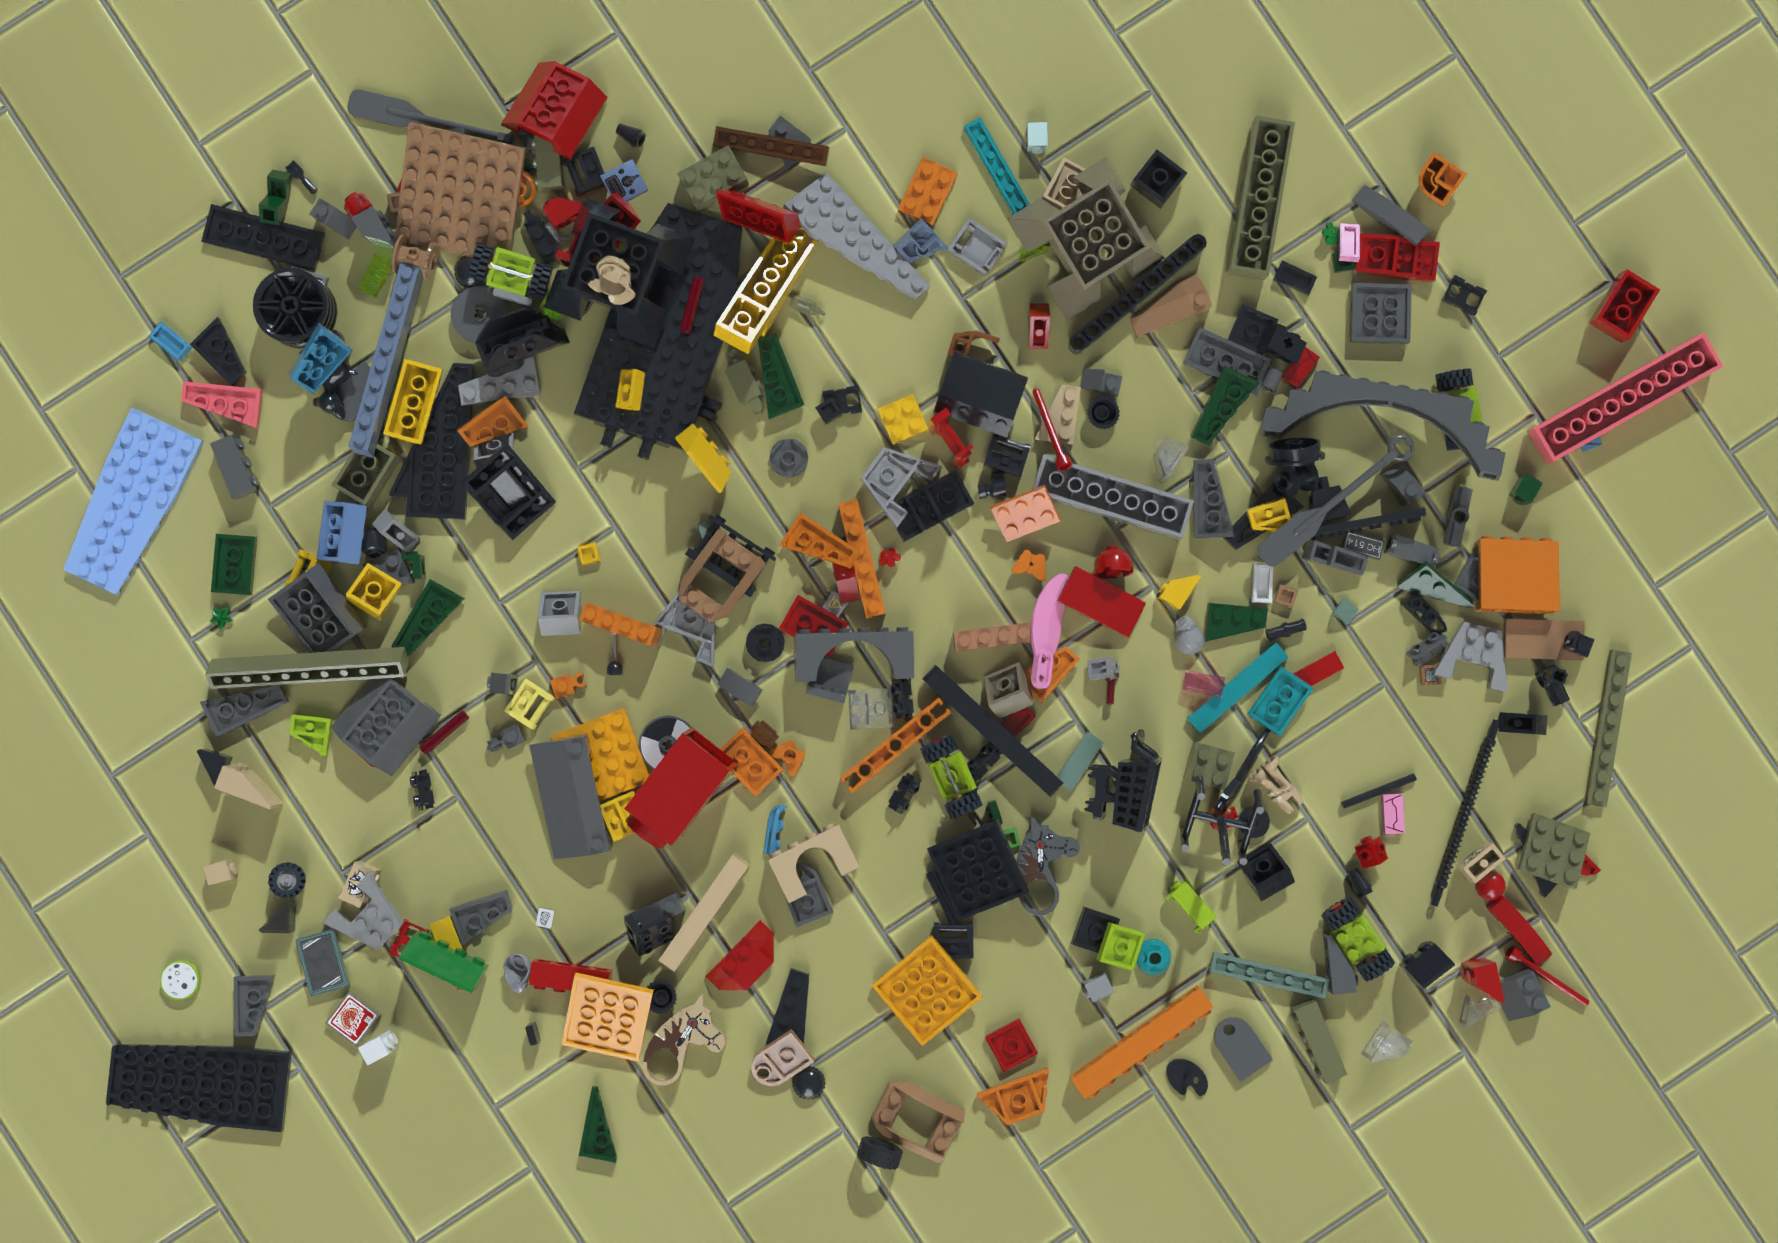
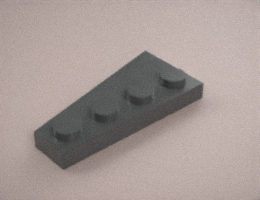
(238, 709)

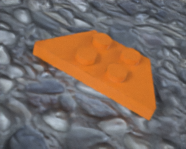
(1018, 1097)

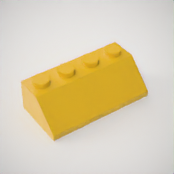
(413, 402)

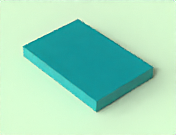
(1280, 701)

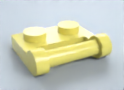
(523, 701)

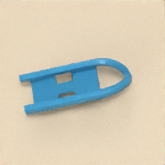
(773, 826)

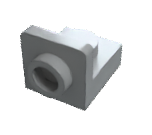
(1102, 668)

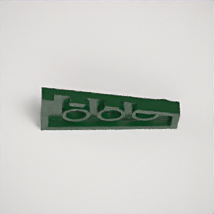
(779, 384)
(1226, 397)
(428, 613)

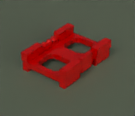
(402, 938)

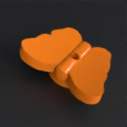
(1023, 565)
(792, 763)

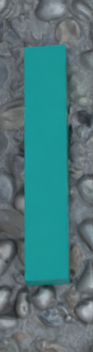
(996, 165)
(1238, 687)

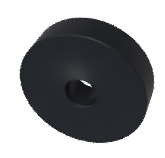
(1261, 826)

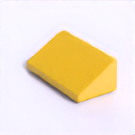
(630, 389)
(444, 930)

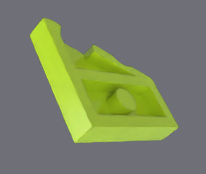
(312, 731)

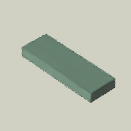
(1079, 760)

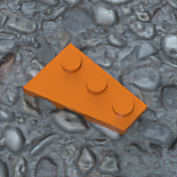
(492, 422)
(1063, 662)

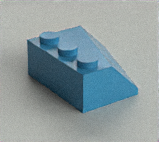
(319, 359)

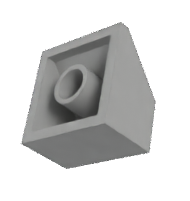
(560, 613)

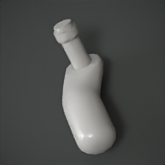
(554, 232)

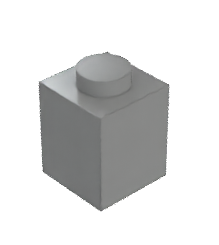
(1097, 987)

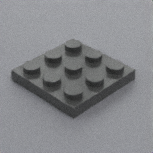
(1380, 313)

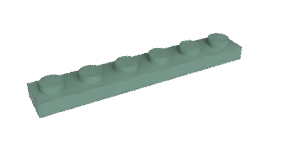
(1269, 975)

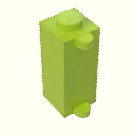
(1191, 904)

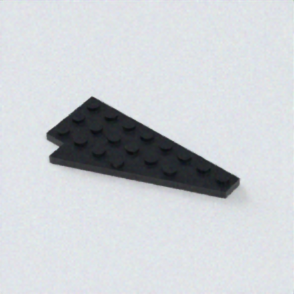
(436, 469)

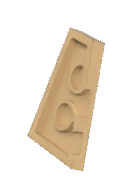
(1063, 415)

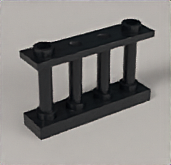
(714, 563)

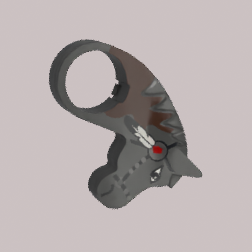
(1035, 853)

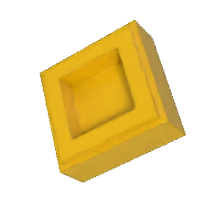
(588, 554)

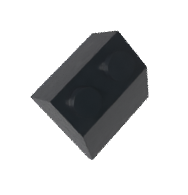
(1266, 872)
(1426, 964)

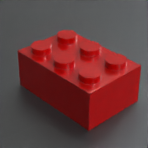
(1624, 306)

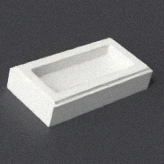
(1262, 583)

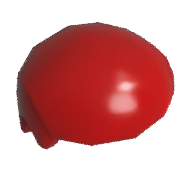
(1491, 886)

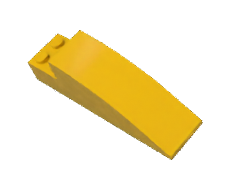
(764, 291)

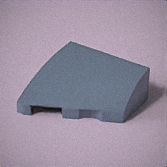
(919, 242)

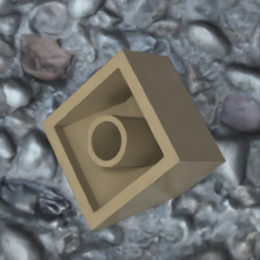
(1008, 690)

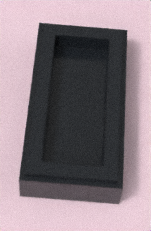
(1295, 277)

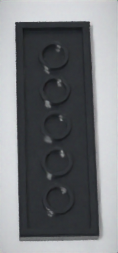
(248, 235)

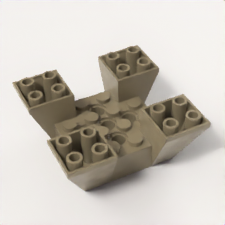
(1085, 268)

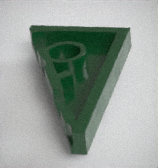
(596, 1137)

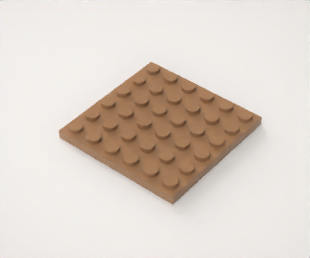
(458, 190)

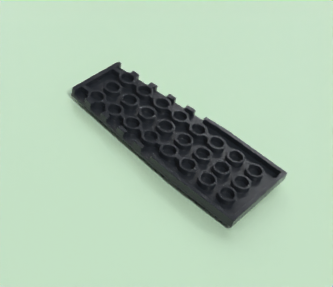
(203, 1083)

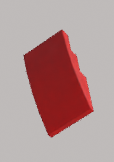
(1397, 257)
(1101, 601)

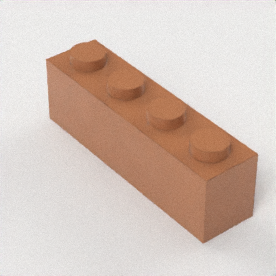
(992, 637)

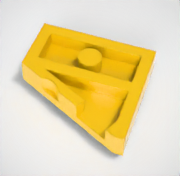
(1269, 515)
(616, 815)

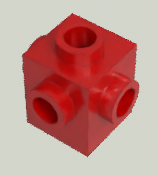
(1371, 851)

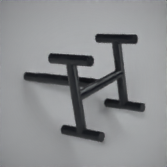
(1222, 823)

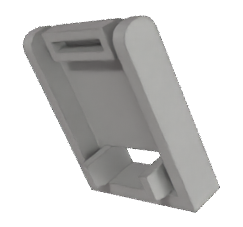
(979, 250)

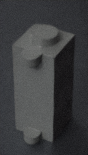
(1411, 550)

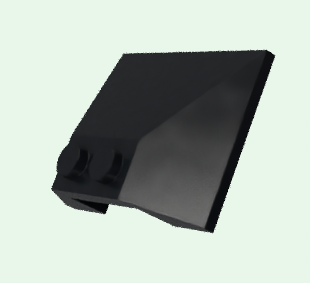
(508, 492)

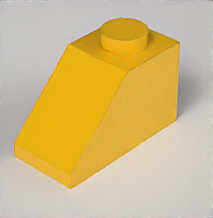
(1177, 591)

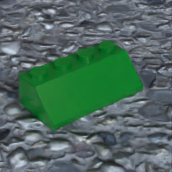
(444, 962)

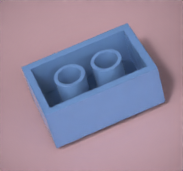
(341, 532)

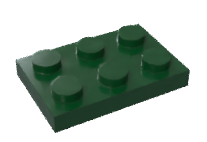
(234, 564)

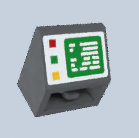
(375, 227)

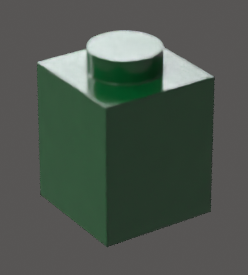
(1525, 489)

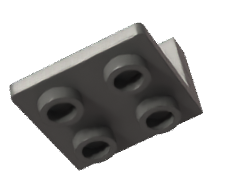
(832, 680)

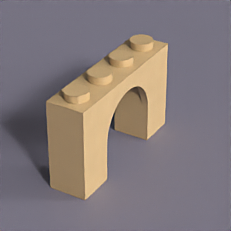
(784, 863)

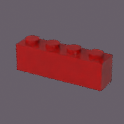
(561, 975)

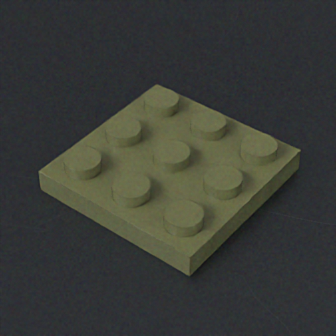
(1554, 851)

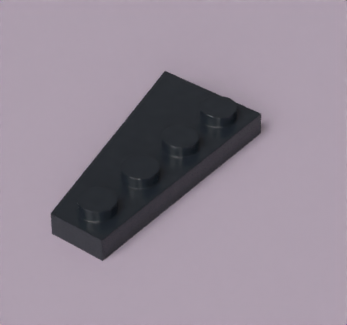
(1242, 527)
(792, 1007)

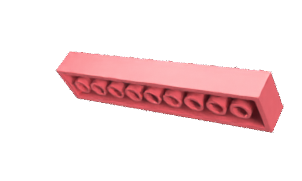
(1624, 398)

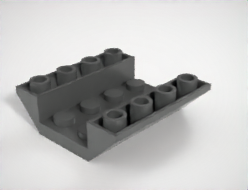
(384, 723)

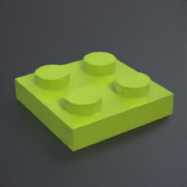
(1120, 946)

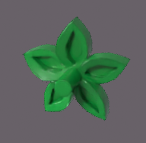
(221, 617)

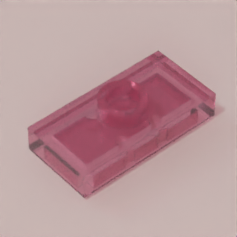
(1204, 684)

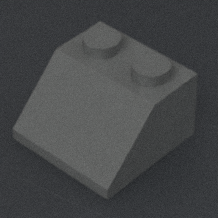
(1522, 995)

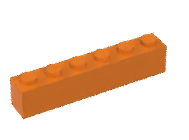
(863, 565)

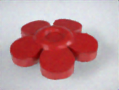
(889, 557)

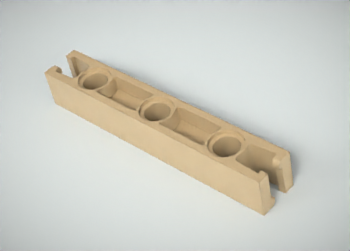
(704, 912)

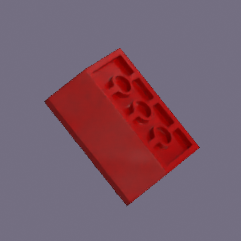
(556, 107)

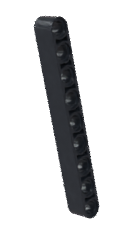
(1142, 286)
(993, 730)

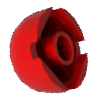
(1113, 563)

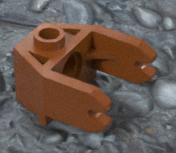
(967, 338)

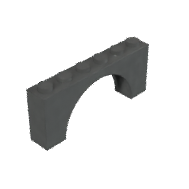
(812, 647)

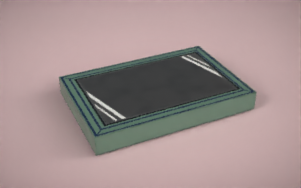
(322, 962)

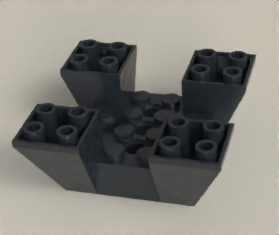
(646, 252)

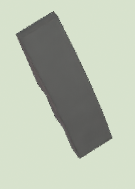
(1390, 214)

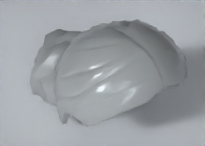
(1188, 636)
(517, 971)

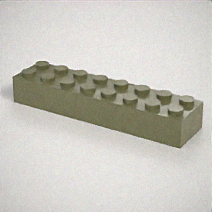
(1260, 197)

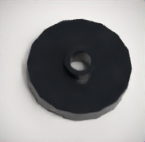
(757, 635)

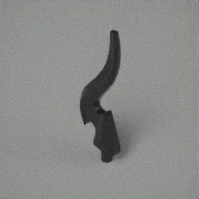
(1236, 783)

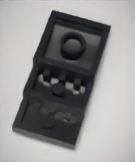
(933, 505)

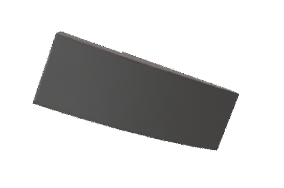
(1334, 557)

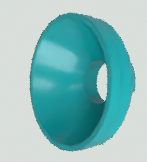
(1154, 946)

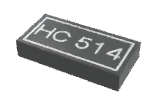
(1363, 545)

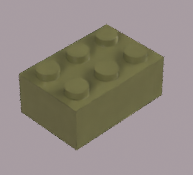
(712, 174)
(366, 476)

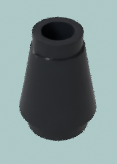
(631, 135)
(1360, 884)

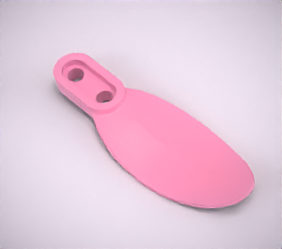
(1046, 630)

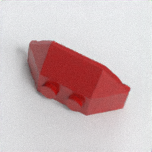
(745, 960)

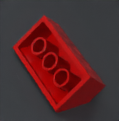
(758, 215)

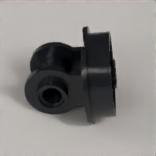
(1295, 464)

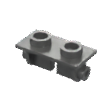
(1420, 652)

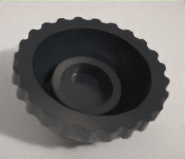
(462, 272)
(1103, 412)
(663, 996)
(809, 1083)

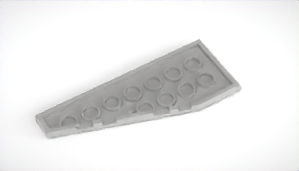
(838, 222)

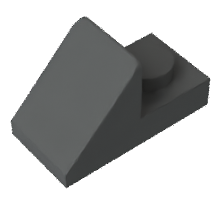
(1101, 382)

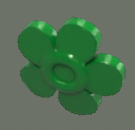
(1330, 233)

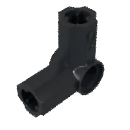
(1552, 681)

